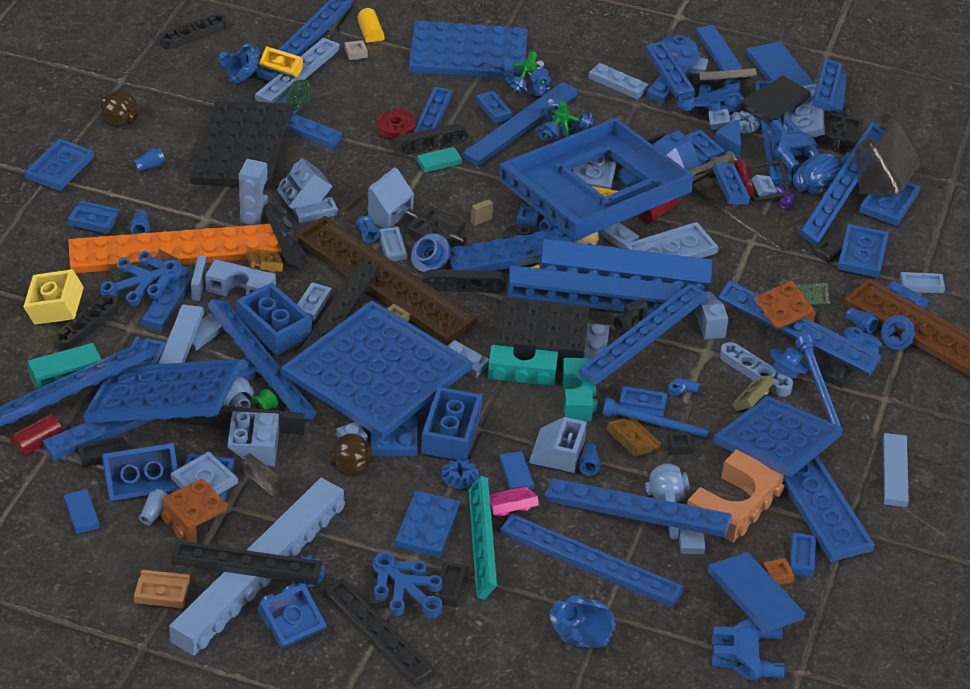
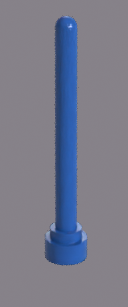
(806, 346)
(613, 408)

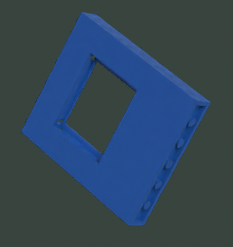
(575, 207)

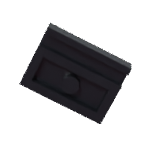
(835, 372)

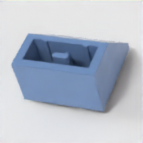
(304, 185)
(389, 199)
(255, 435)
(559, 444)

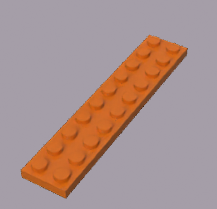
(222, 244)

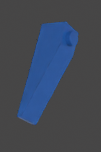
(676, 147)

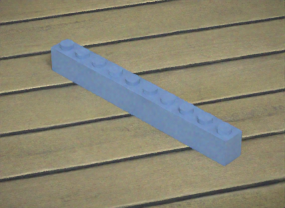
(232, 591)

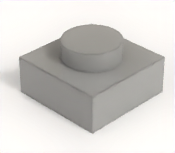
(356, 50)

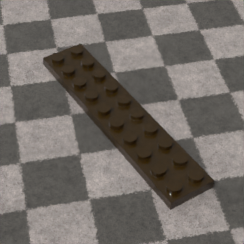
(392, 284)

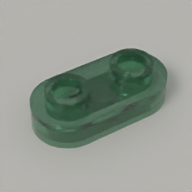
(299, 93)

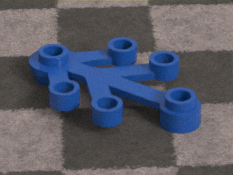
(709, 98)
(143, 278)
(386, 565)

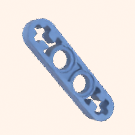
(735, 356)

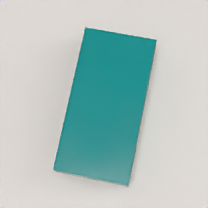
(439, 159)

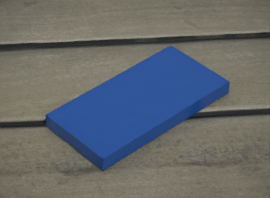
(775, 60)
(756, 592)

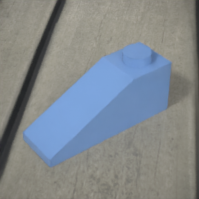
(712, 317)

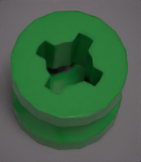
(264, 400)

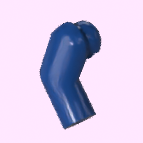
(682, 385)

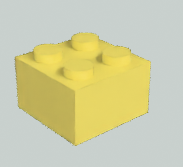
(53, 297)

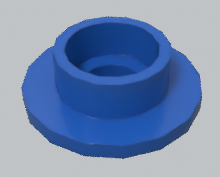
(430, 252)
(789, 362)

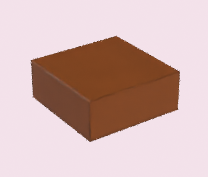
(779, 571)

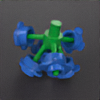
(516, 79)
(559, 114)

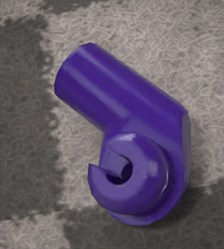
(786, 201)

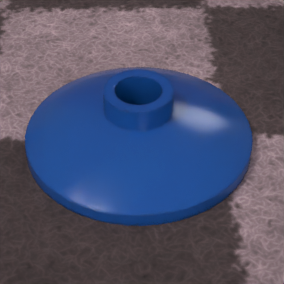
(676, 43)

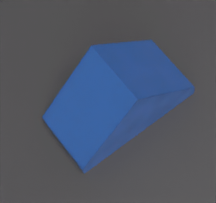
(729, 138)

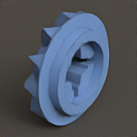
(747, 122)

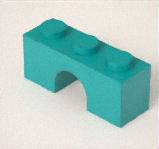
(507, 367)
(578, 391)

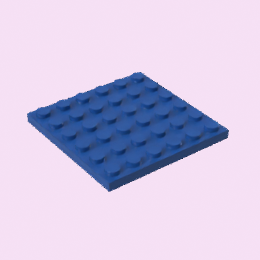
(376, 369)

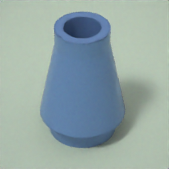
(152, 507)

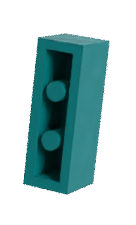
(58, 365)

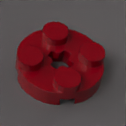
(387, 123)

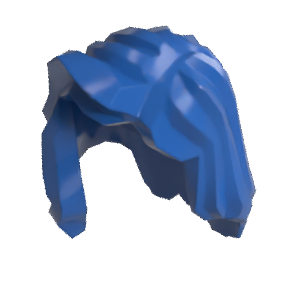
(242, 64)
(817, 173)
(582, 622)

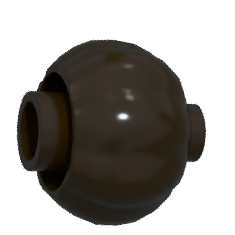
(119, 109)
(351, 455)

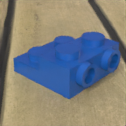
(291, 615)

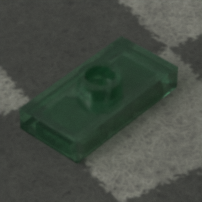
(815, 293)

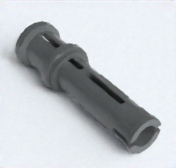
(707, 168)

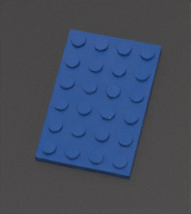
(465, 48)
(164, 391)

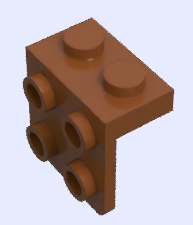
(785, 305)
(190, 508)

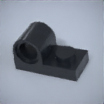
(633, 314)

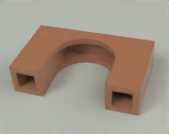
(752, 477)

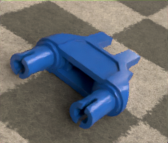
(790, 143)
(739, 650)

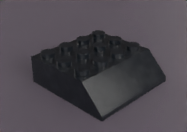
(542, 326)

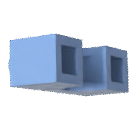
(251, 185)
(226, 276)

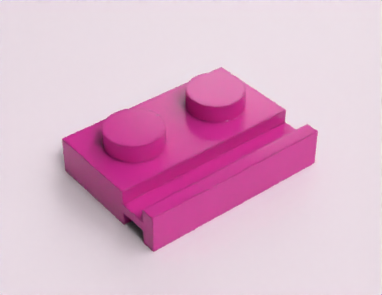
(511, 500)

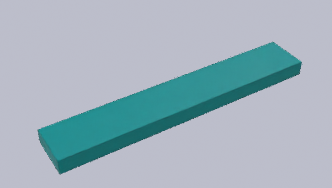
(482, 538)

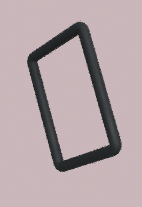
(784, 180)

